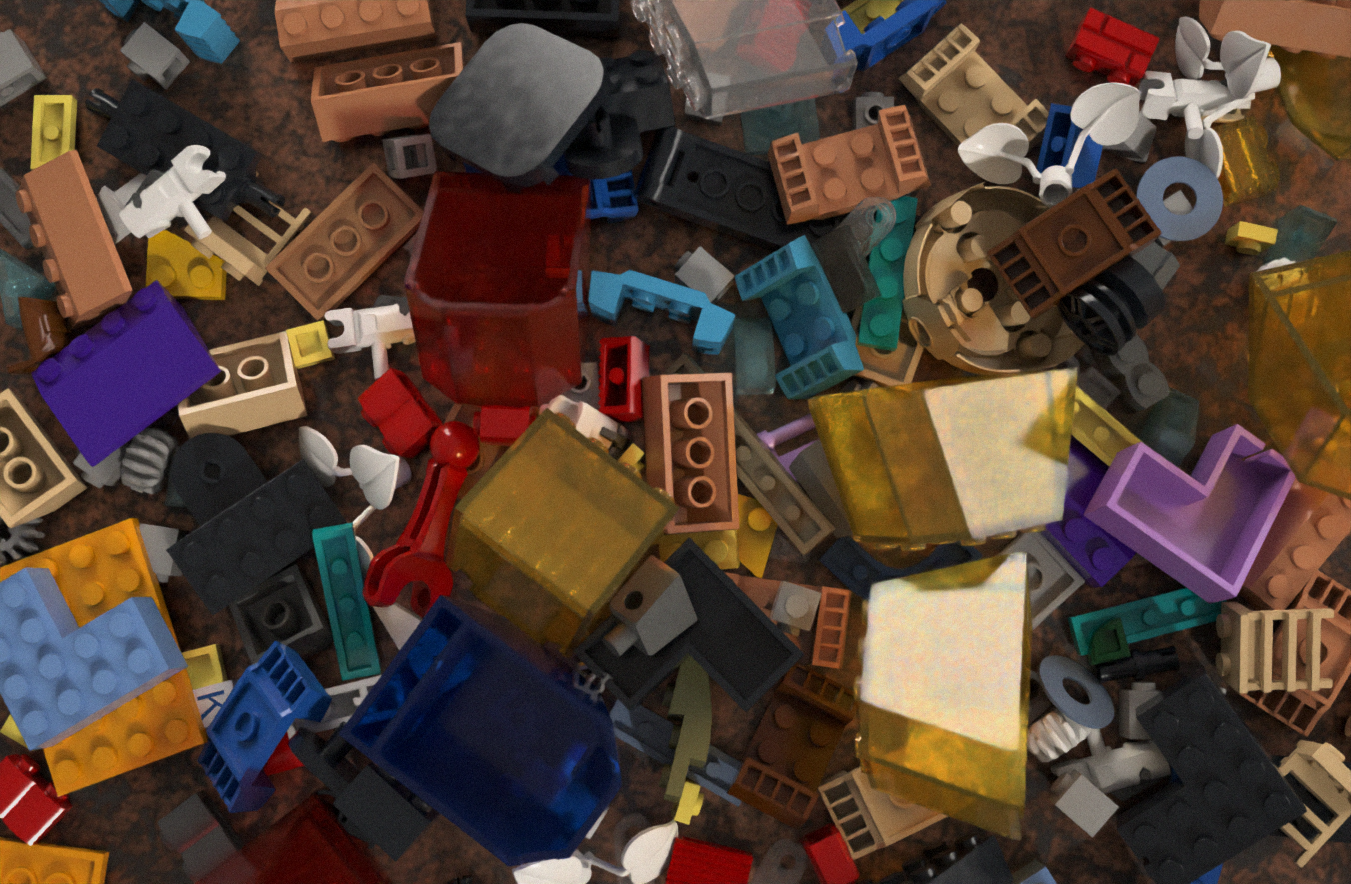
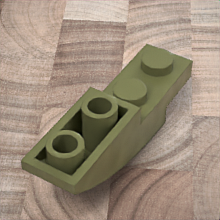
(691, 705)

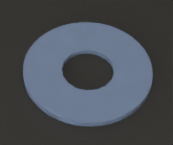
(1206, 190)
(1093, 715)

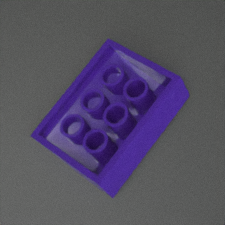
(125, 372)
(1079, 540)

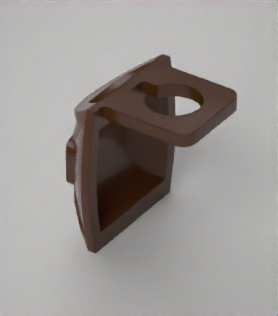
(44, 332)

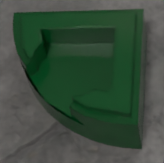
(1108, 643)

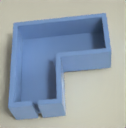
(68, 675)

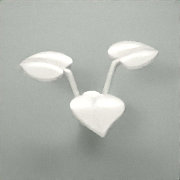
(1246, 73)
(999, 150)
(375, 471)
(642, 858)

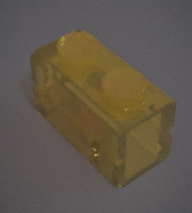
(1246, 164)

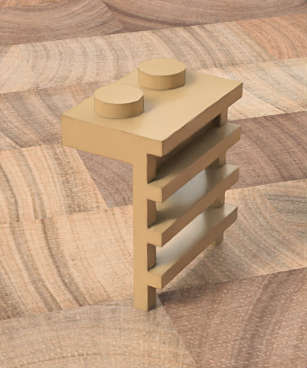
(241, 255)
(1247, 648)
(1329, 780)

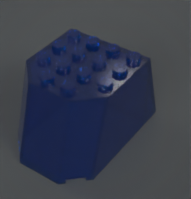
(492, 734)

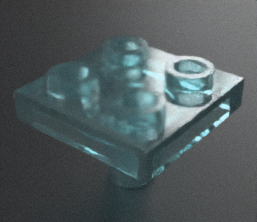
(774, 122)

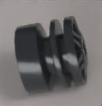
(1113, 306)

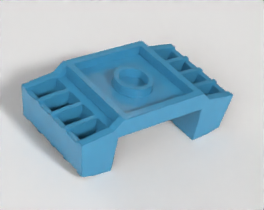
(197, 25)
(610, 290)
(805, 317)

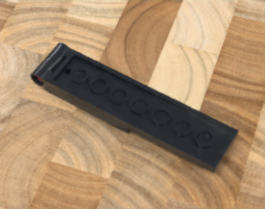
(730, 191)

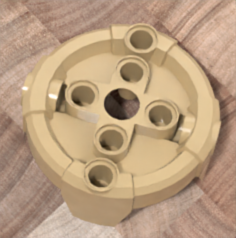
(954, 319)

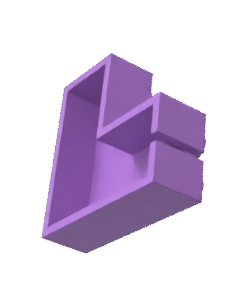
(1197, 525)

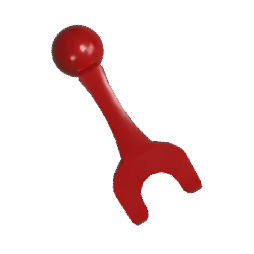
(421, 546)

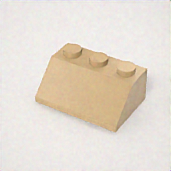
(251, 392)
(32, 468)

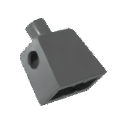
(649, 610)

